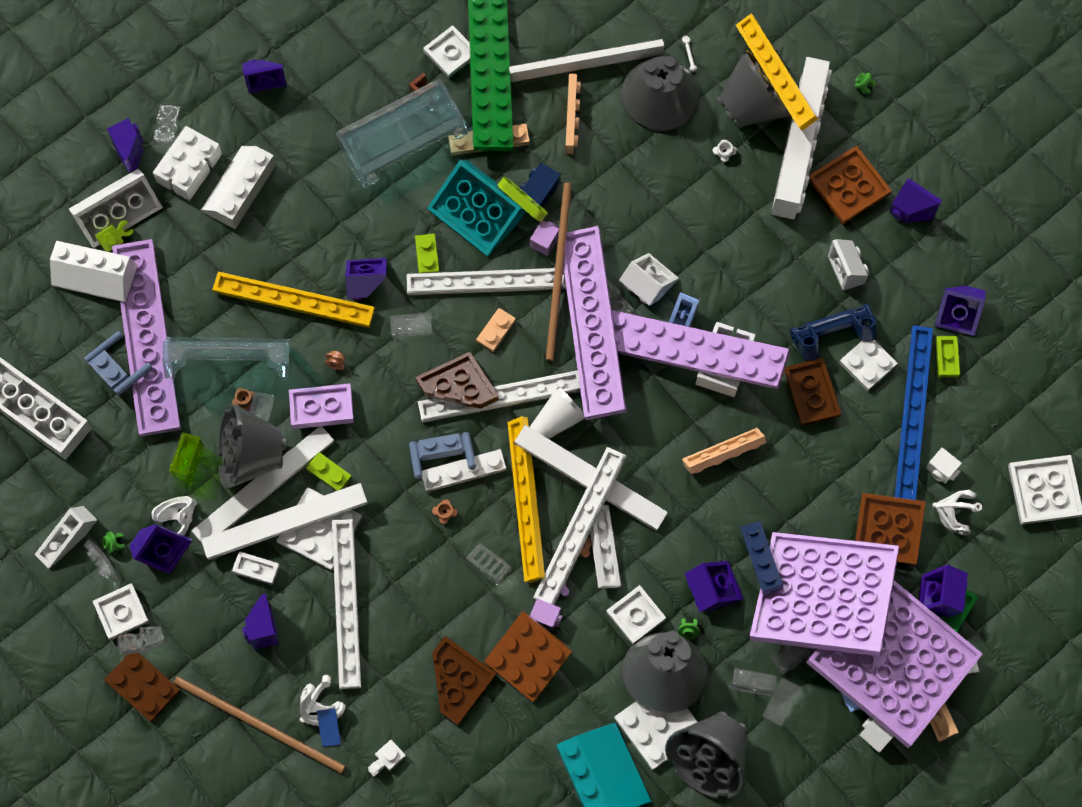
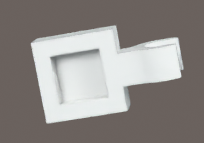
(387, 757)

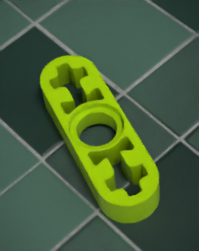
(522, 199)

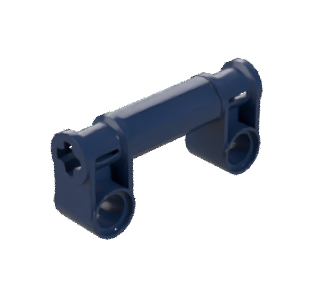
(807, 336)

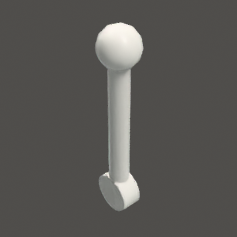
(685, 40)

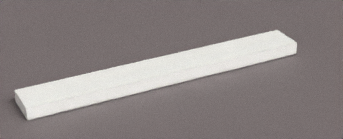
(586, 60)
(482, 281)
(508, 395)
(583, 472)
(264, 485)
(284, 521)
(580, 526)
(346, 604)

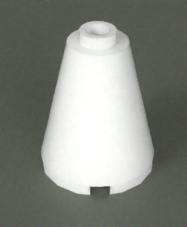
(557, 415)

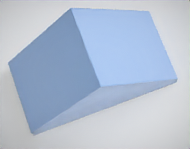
(684, 310)

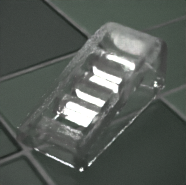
(505, 568)

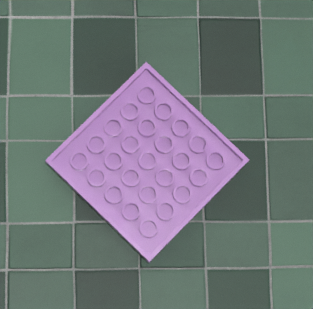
(831, 594)
(913, 675)

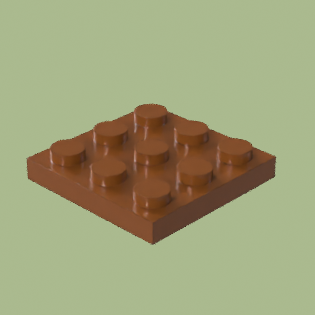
(849, 184)
(891, 523)
(528, 656)

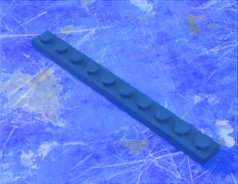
(913, 413)

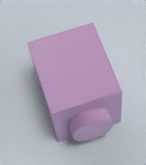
(544, 237)
(546, 614)

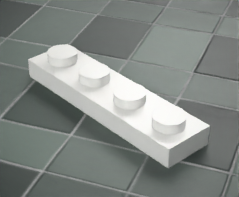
(458, 471)
(604, 551)

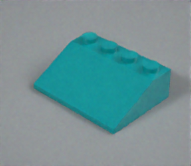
(476, 207)
(602, 769)

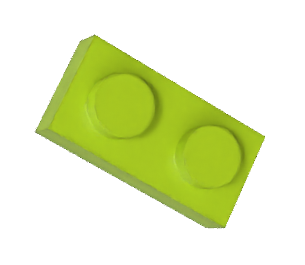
(427, 253)
(947, 356)
(328, 472)

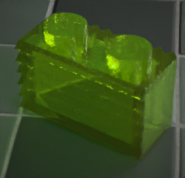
(186, 457)

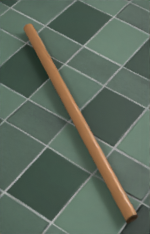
(558, 272)
(259, 725)

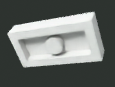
(255, 568)

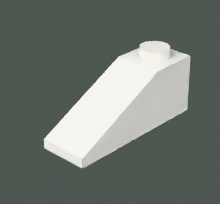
(65, 535)

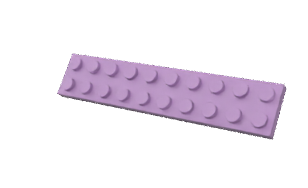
(592, 324)
(144, 337)
(699, 350)

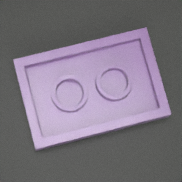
(321, 406)

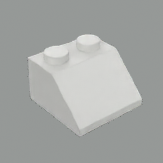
(847, 264)
(648, 279)

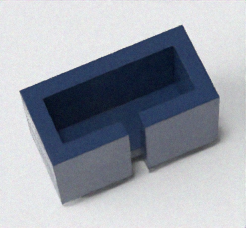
(541, 183)

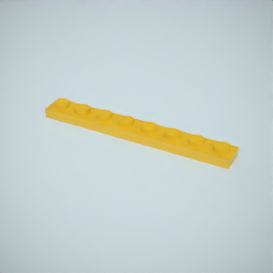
(777, 72)
(293, 299)
(526, 505)

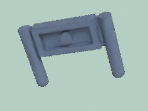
(109, 370)
(439, 448)

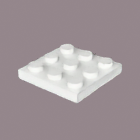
(1045, 489)
(316, 538)
(651, 729)

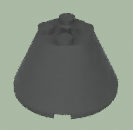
(660, 94)
(751, 95)
(247, 447)
(664, 672)
(710, 755)

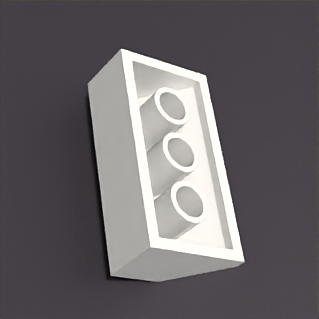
(239, 185)
(125, 199)
(91, 271)

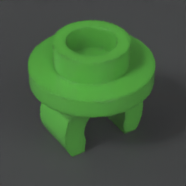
(862, 81)
(110, 544)
(689, 630)

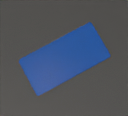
(328, 727)

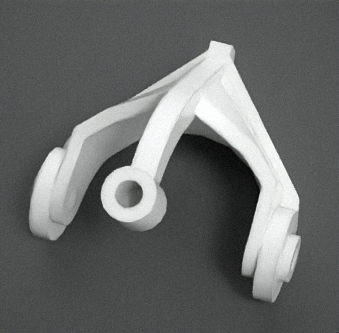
(948, 506)
(169, 510)
(309, 705)

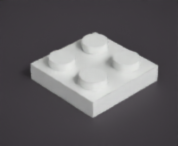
(449, 51)
(868, 363)
(120, 611)
(636, 614)

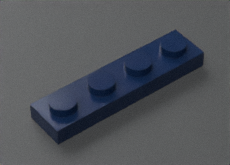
(761, 558)

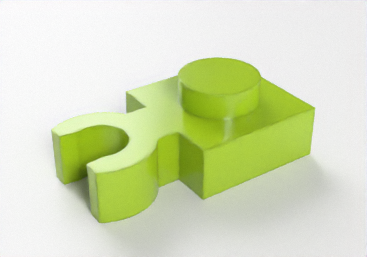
(111, 236)

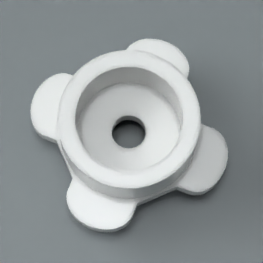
(730, 150)

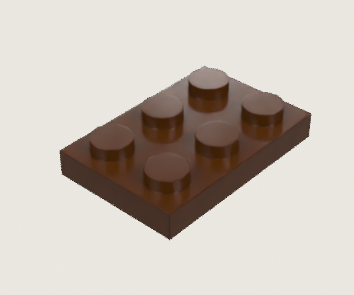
(812, 392)
(142, 685)

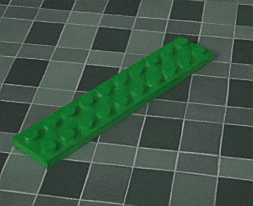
(490, 75)

